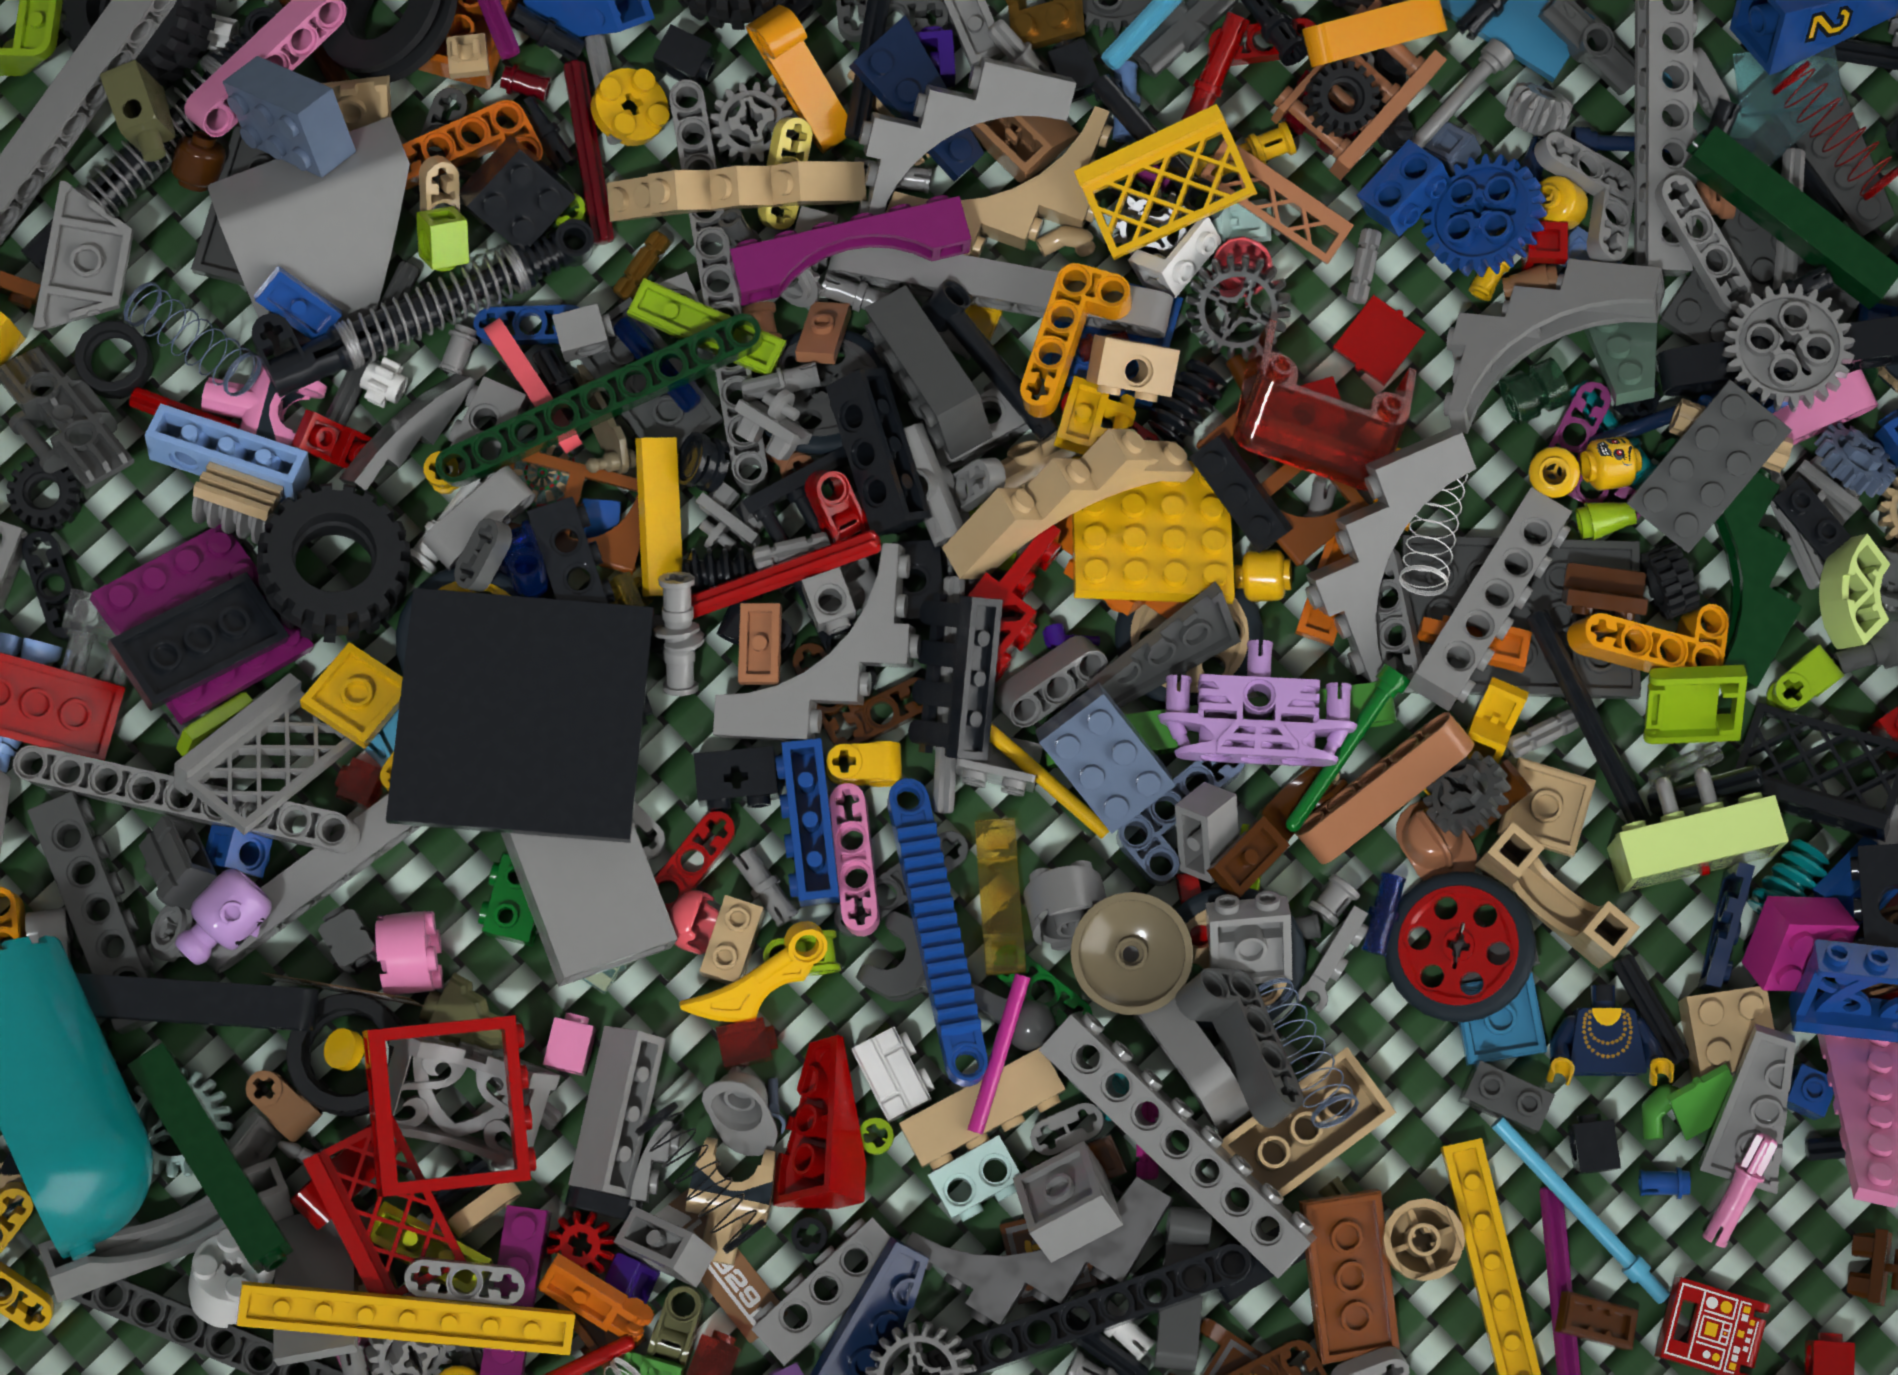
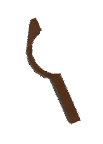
(1266, 837)

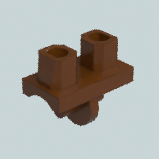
(1874, 1285)

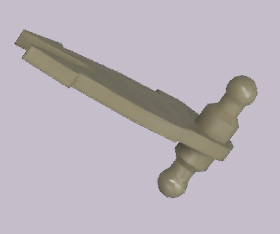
(609, 435)

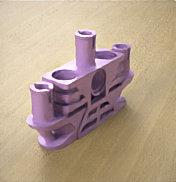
(1279, 741)

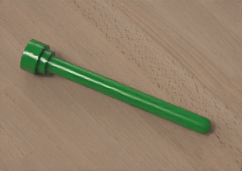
(1388, 685)

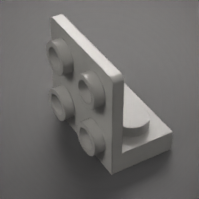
(1000, 770)

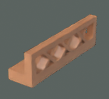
(1290, 195)

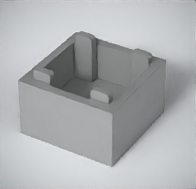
(1067, 1201)

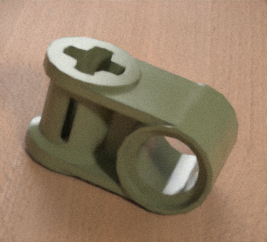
(676, 1327)

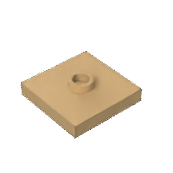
(1553, 809)

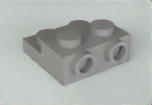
(1251, 935)

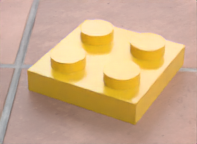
(355, 695)

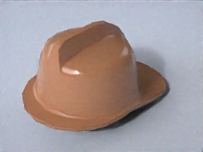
(1430, 848)

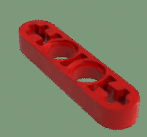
(686, 880)

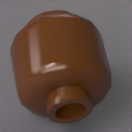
(198, 161)

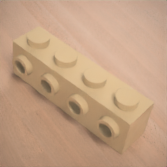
(944, 1126)

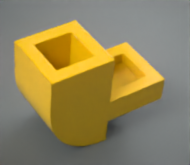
(1495, 718)

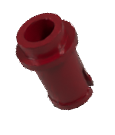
(525, 82)

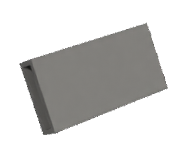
(590, 902)

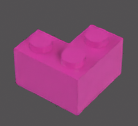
(1787, 936)

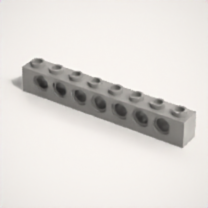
(1652, 133)
(1125, 1110)

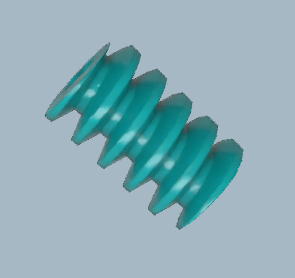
(1792, 876)

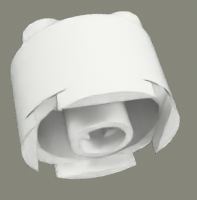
(217, 1279)

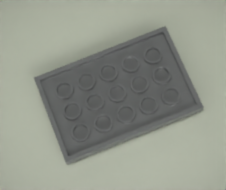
(1600, 677)

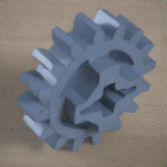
(1855, 460)

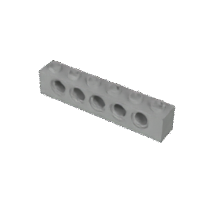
(1435, 676)

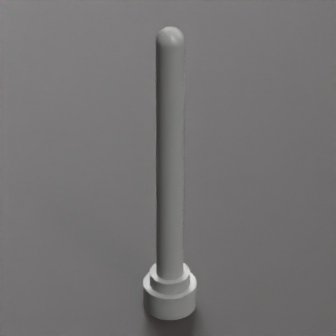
(1494, 58)

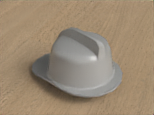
(741, 1113)

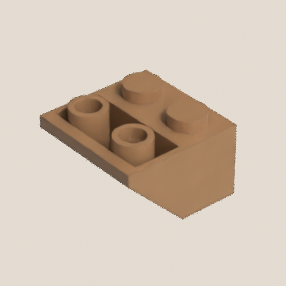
(1024, 142)

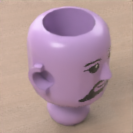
(224, 915)

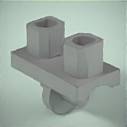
(773, 418)
(1838, 499)
(717, 507)

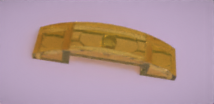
(1000, 896)

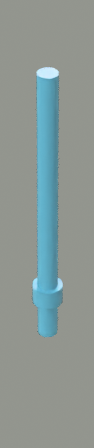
(1633, 1266)

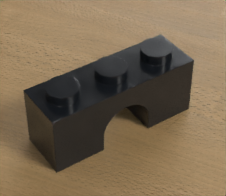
(1878, 873)

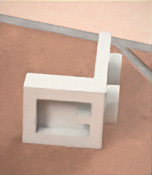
(1182, 263)

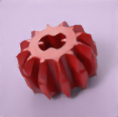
(594, 1238)

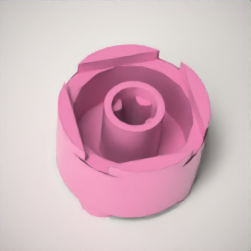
(408, 952)

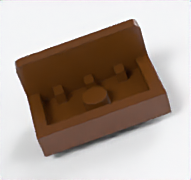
(1604, 588)

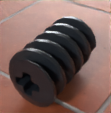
(1186, 400)
(712, 571)

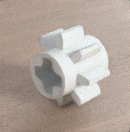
(383, 382)

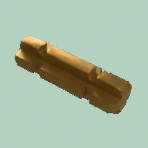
(641, 265)

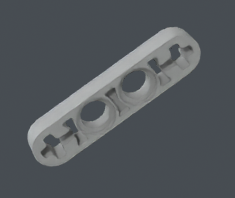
(1698, 248)
(1398, 615)

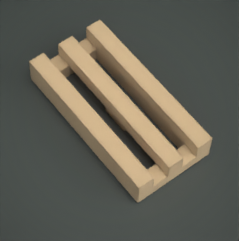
(239, 488)

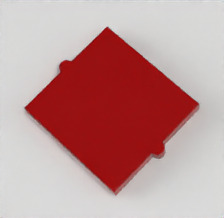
(1378, 340)

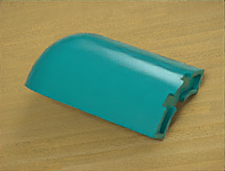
(66, 1102)

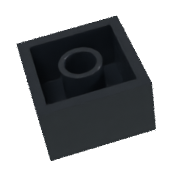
(516, 193)

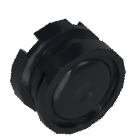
(703, 462)

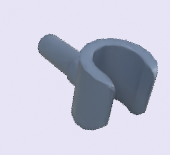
(774, 1106)

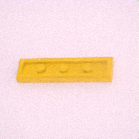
(658, 510)

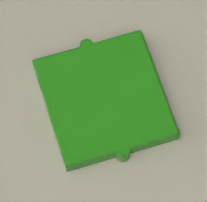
(1700, 1101)

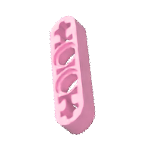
(854, 859)

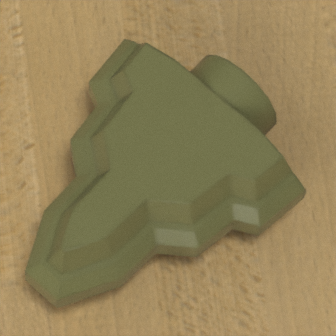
(457, 1004)

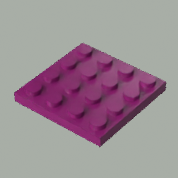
(178, 577)

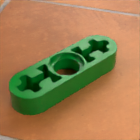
(1042, 974)

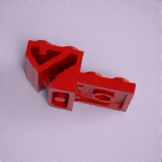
(1017, 616)

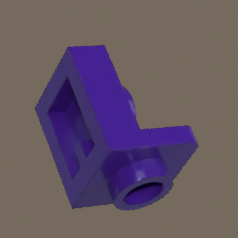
(941, 41)

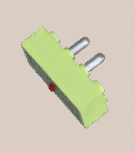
(1698, 842)

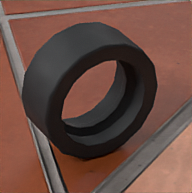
(97, 335)

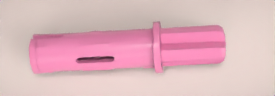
(1741, 1188)

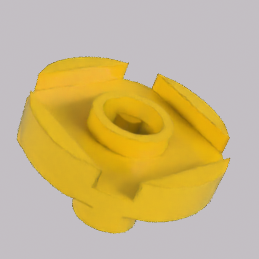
(642, 90)

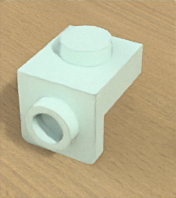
(1239, 222)

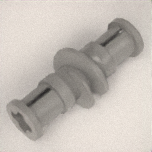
(679, 632)

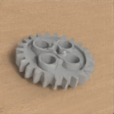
(1818, 329)

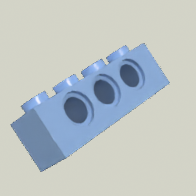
(193, 441)

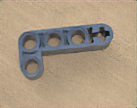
(1157, 828)

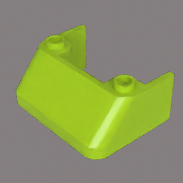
(34, 37)

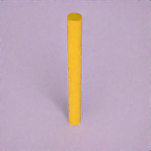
(1047, 781)

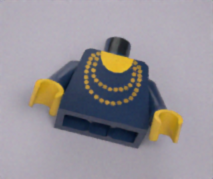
(1606, 1042)

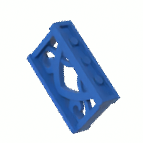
(1843, 1006)

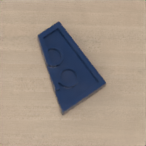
(1725, 926)

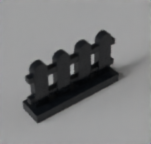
(973, 676)

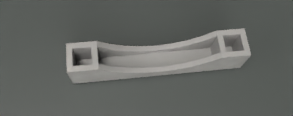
(156, 1241)

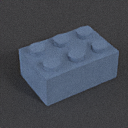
(289, 116)
(1105, 758)

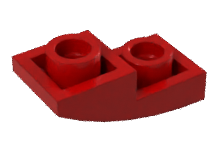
(329, 439)

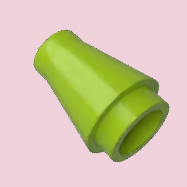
(1603, 518)

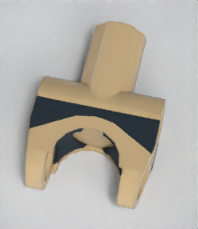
(757, 1192)

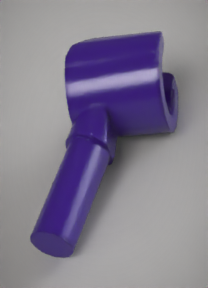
(1055, 635)

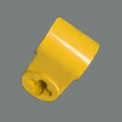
(871, 764)

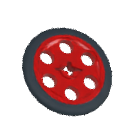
(1500, 982)

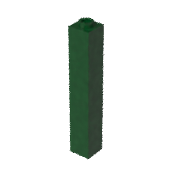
(1791, 216)
(211, 1159)

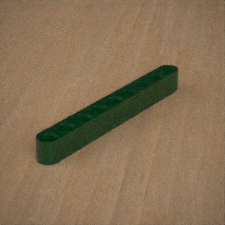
(579, 399)

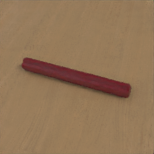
(588, 152)

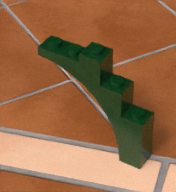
(1753, 554)

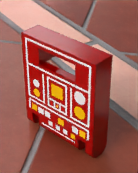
(1721, 1330)

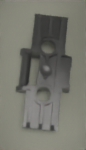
(83, 421)

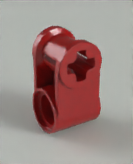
(839, 514)

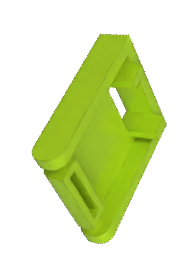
(1685, 702)

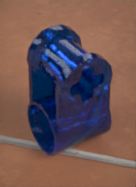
(523, 558)

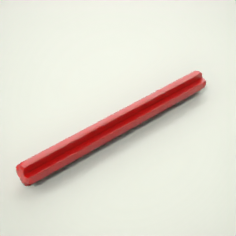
(786, 573)

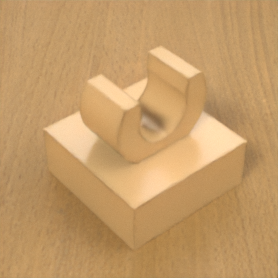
(467, 56)

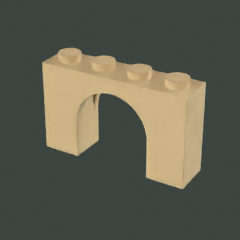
(1590, 929)

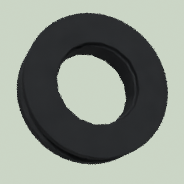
(397, 51)

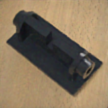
(1811, 518)

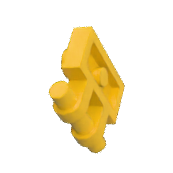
(1084, 415)

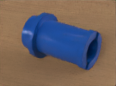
(1664, 1182)

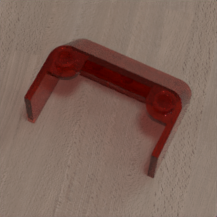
(1313, 428)

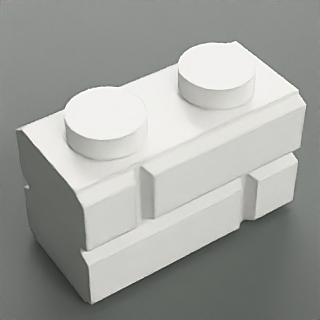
(892, 1074)

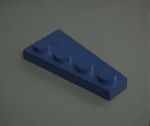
(895, 73)
(875, 1311)

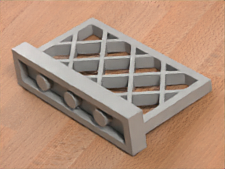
(236, 739)

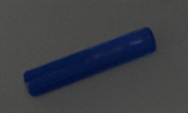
(642, 346)

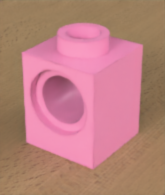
(570, 1044)

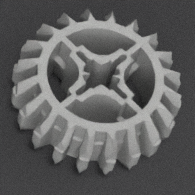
(917, 1357)

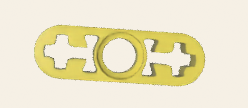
(802, 149)

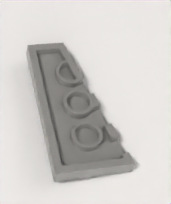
(1753, 1106)

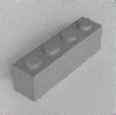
(614, 1110)

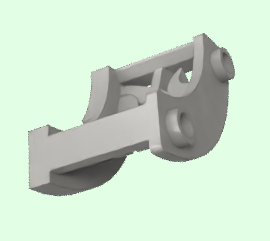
(431, 1051)

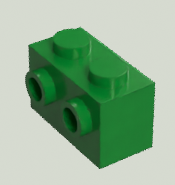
(507, 912)

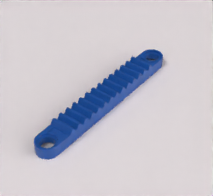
(937, 932)

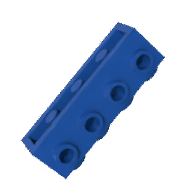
(810, 822)

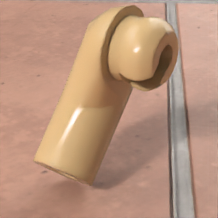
(1067, 236)

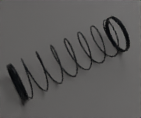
(660, 1117)

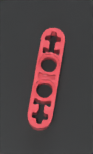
(526, 376)

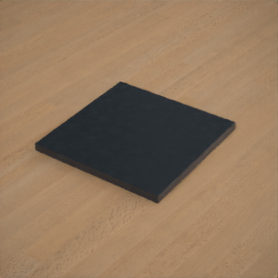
(520, 715)

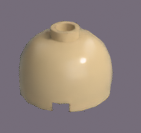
(1423, 1239)

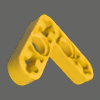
(32, 1293)

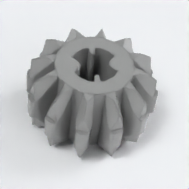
(1537, 109)

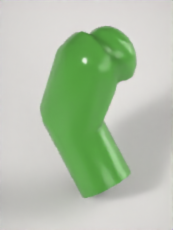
(1654, 1109)

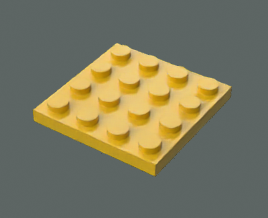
(1154, 543)

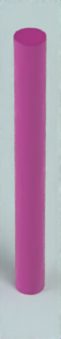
(998, 1053)

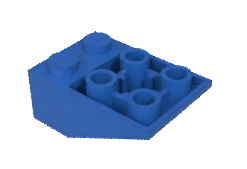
(593, 16)

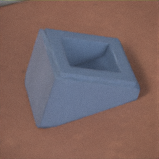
(1453, 146)

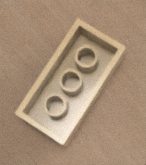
(1296, 1147)

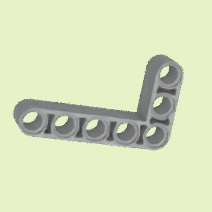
(1197, 1062)

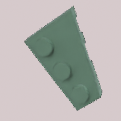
(1626, 358)

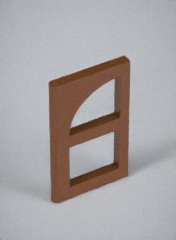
(1307, 532)
(617, 546)

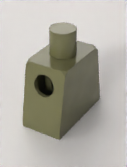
(139, 108)

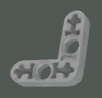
(1608, 184)
(978, 492)

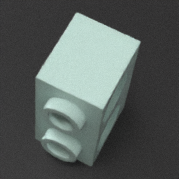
(970, 1169)

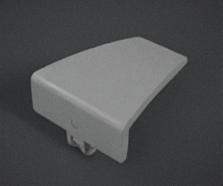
(321, 230)

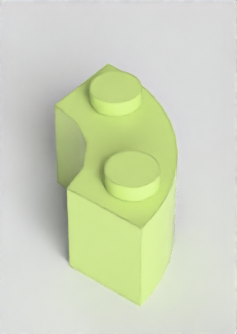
(1851, 592)

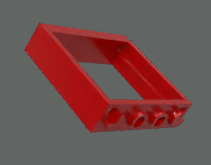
(381, 1112)

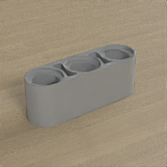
(498, 498)
(1032, 682)

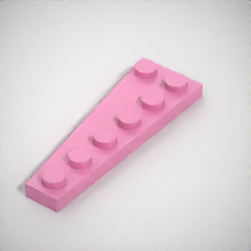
(1867, 1105)

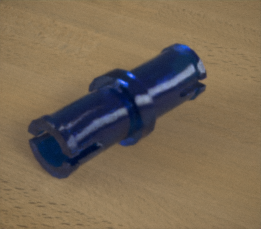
(1383, 914)

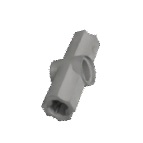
(937, 486)

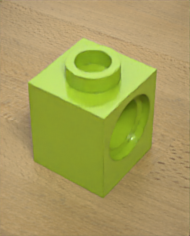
(442, 238)

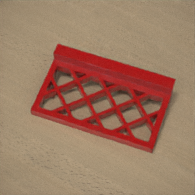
(348, 1219)

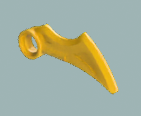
(743, 997)

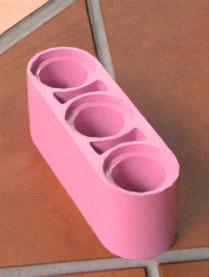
(1849, 402)

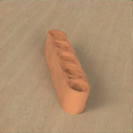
(1385, 787)

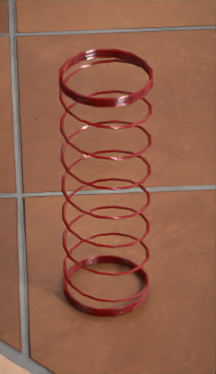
(1791, 79)

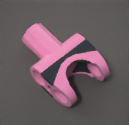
(259, 406)

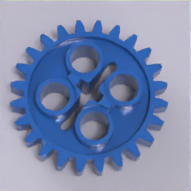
(1485, 216)

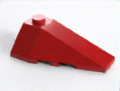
(825, 1148)

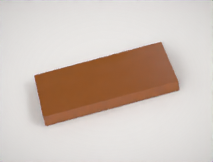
(1349, 1276)

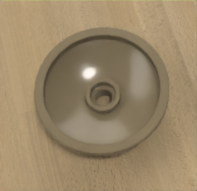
(1162, 947)

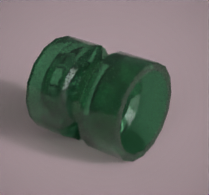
(1538, 389)

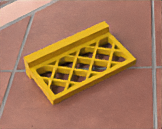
(1151, 151)

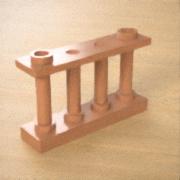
(1394, 96)

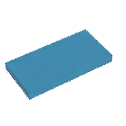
(1522, 33)

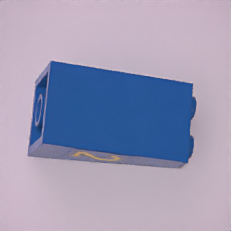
(1793, 30)

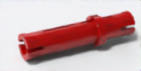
(1217, 65)

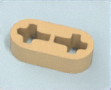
(483, 1208)

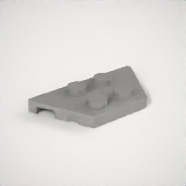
(82, 262)

